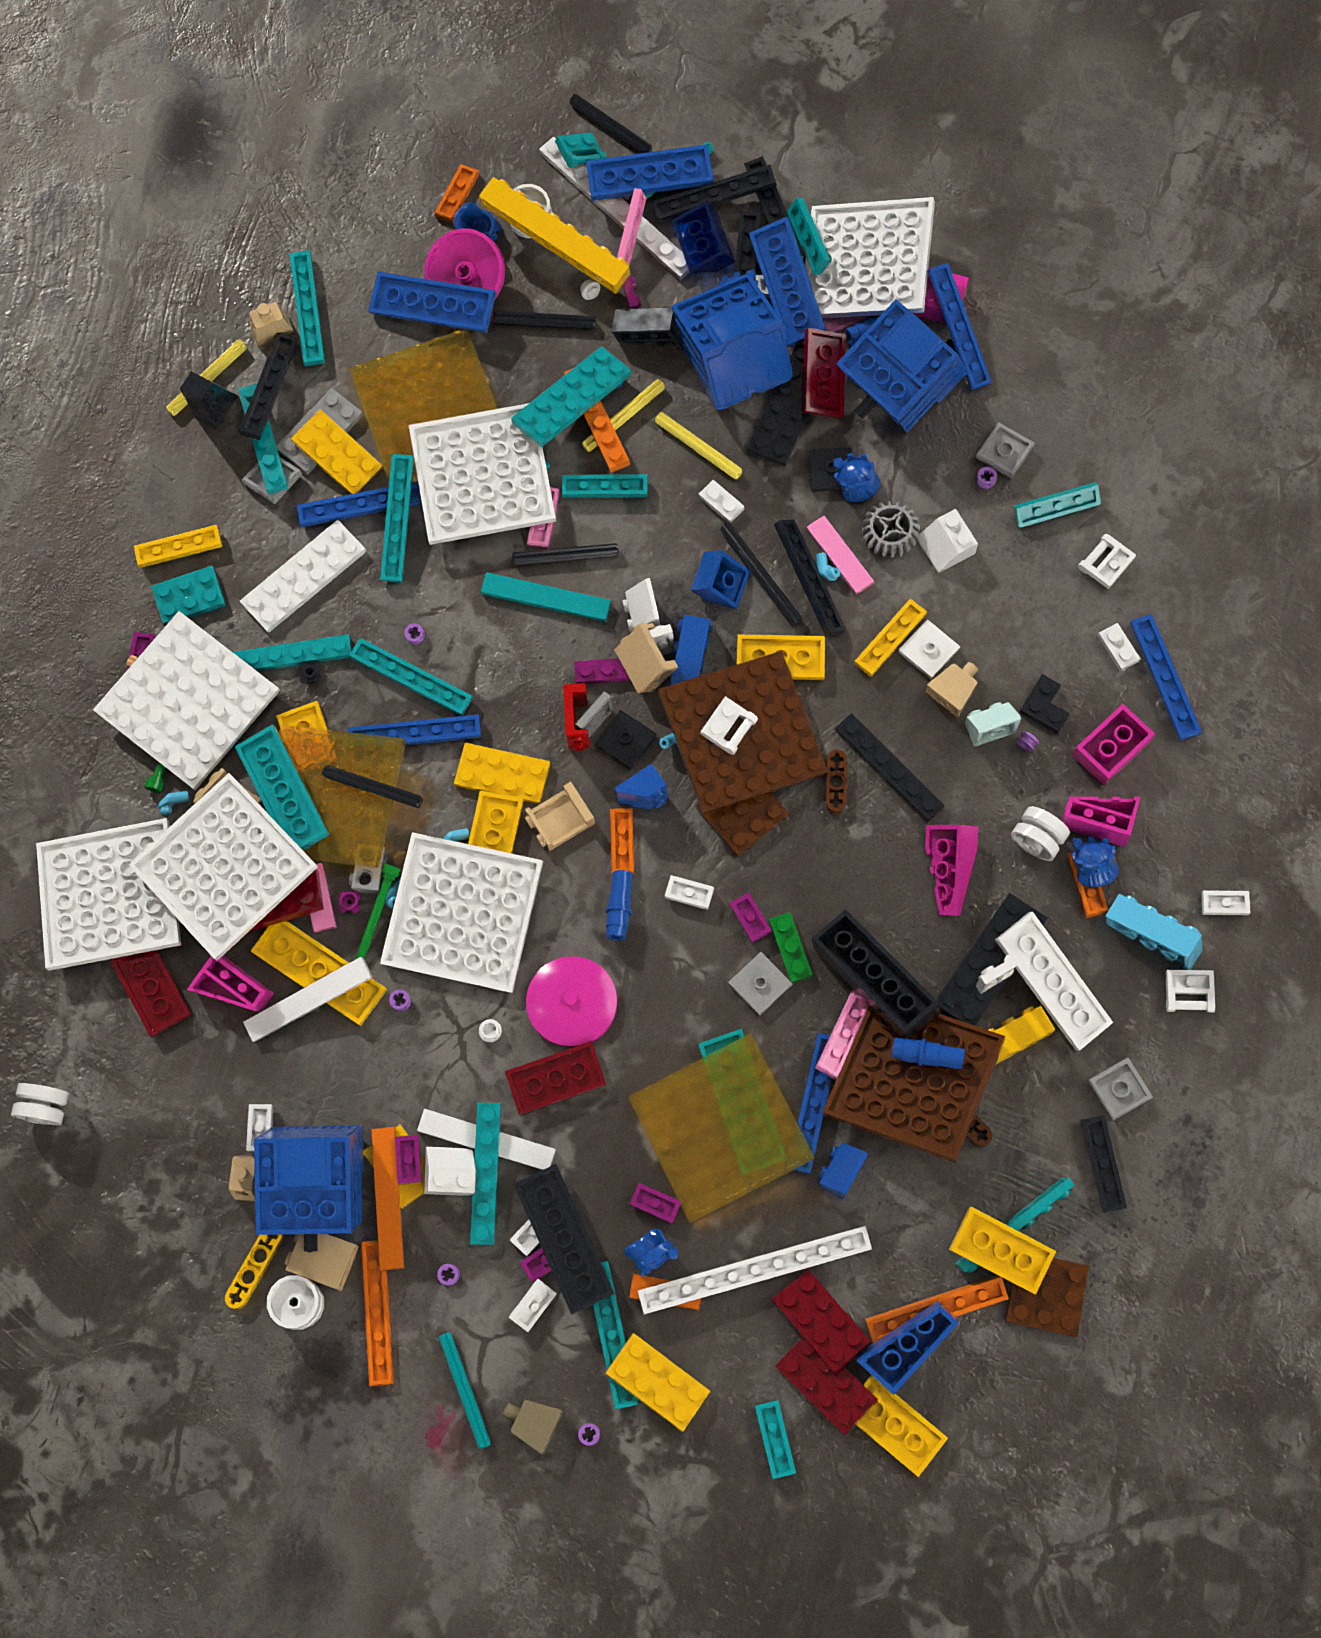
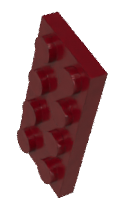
(821, 375)
(301, 901)
(151, 990)
(555, 1078)
(821, 1321)
(835, 1395)

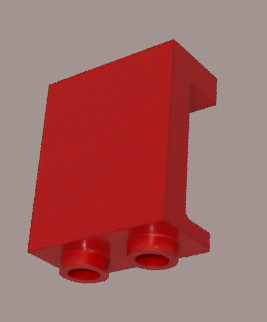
(575, 696)

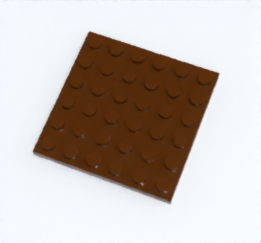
(773, 751)
(913, 1103)

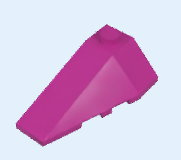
(952, 859)

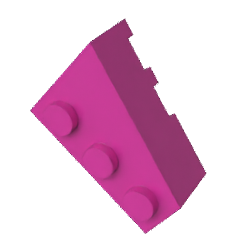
(1101, 817)
(230, 984)

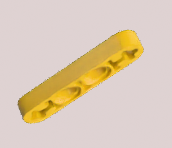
(258, 1269)

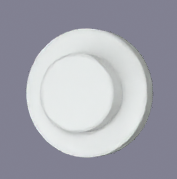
(590, 289)
(490, 1030)

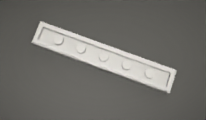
(308, 999)
(464, 1134)

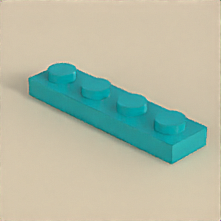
(808, 236)
(605, 486)
(1057, 504)

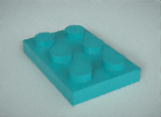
(189, 594)

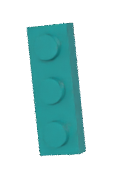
(775, 1439)

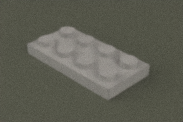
(335, 407)

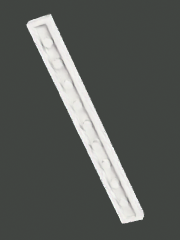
(618, 211)
(754, 1270)

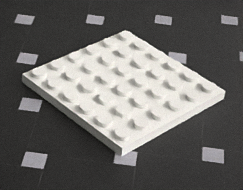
(875, 256)
(479, 475)
(186, 700)
(223, 866)
(96, 901)
(462, 912)

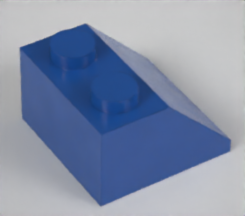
(720, 579)
(643, 790)
(842, 1169)

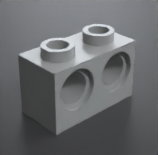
(375, 874)

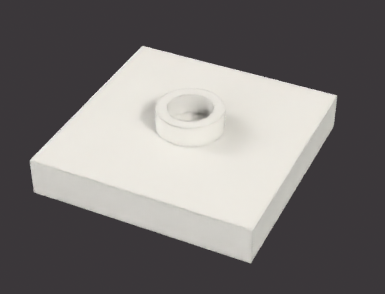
(929, 649)

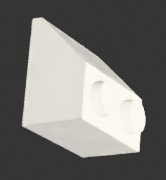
(947, 541)
(641, 605)
(449, 1171)

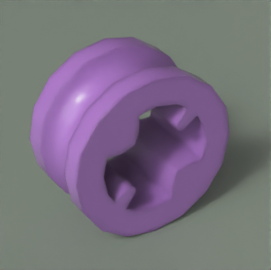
(986, 484)
(411, 627)
(1027, 741)
(406, 997)
(450, 1281)
(582, 1431)

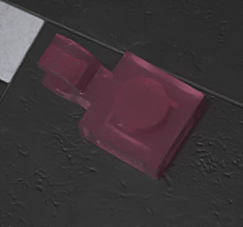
(437, 1433)

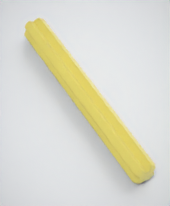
(210, 373)
(629, 410)
(698, 445)

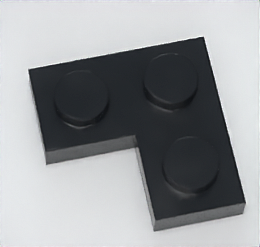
(1039, 705)

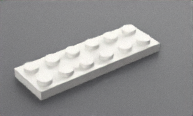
(303, 576)
(1054, 981)

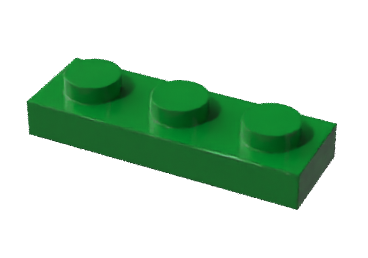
(790, 947)

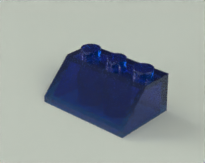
(703, 239)

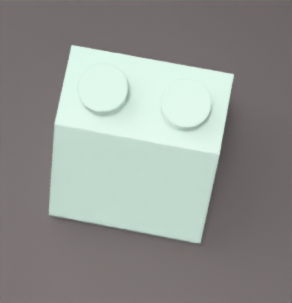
(992, 723)

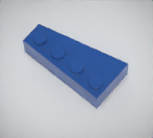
(690, 648)
(907, 1346)

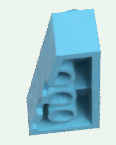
(1155, 930)

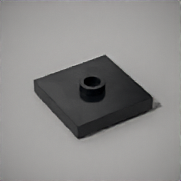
(822, 468)
(625, 739)

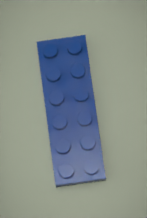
(649, 172)
(787, 280)
(432, 302)

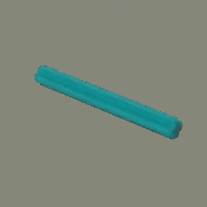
(464, 1390)

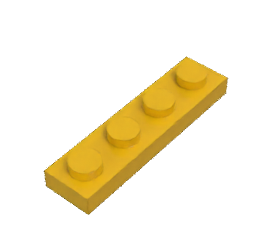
(178, 546)
(890, 637)

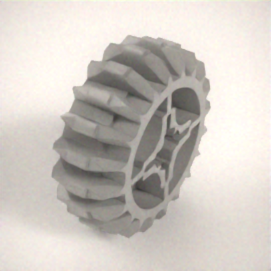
(897, 514)

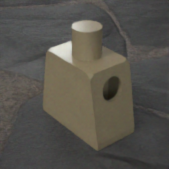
(533, 1423)

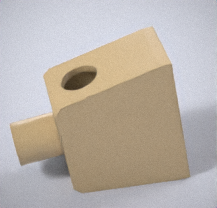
(267, 322)
(954, 687)
(242, 1178)

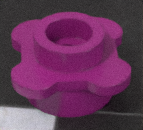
(345, 897)

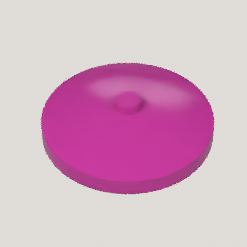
(467, 260)
(571, 1001)

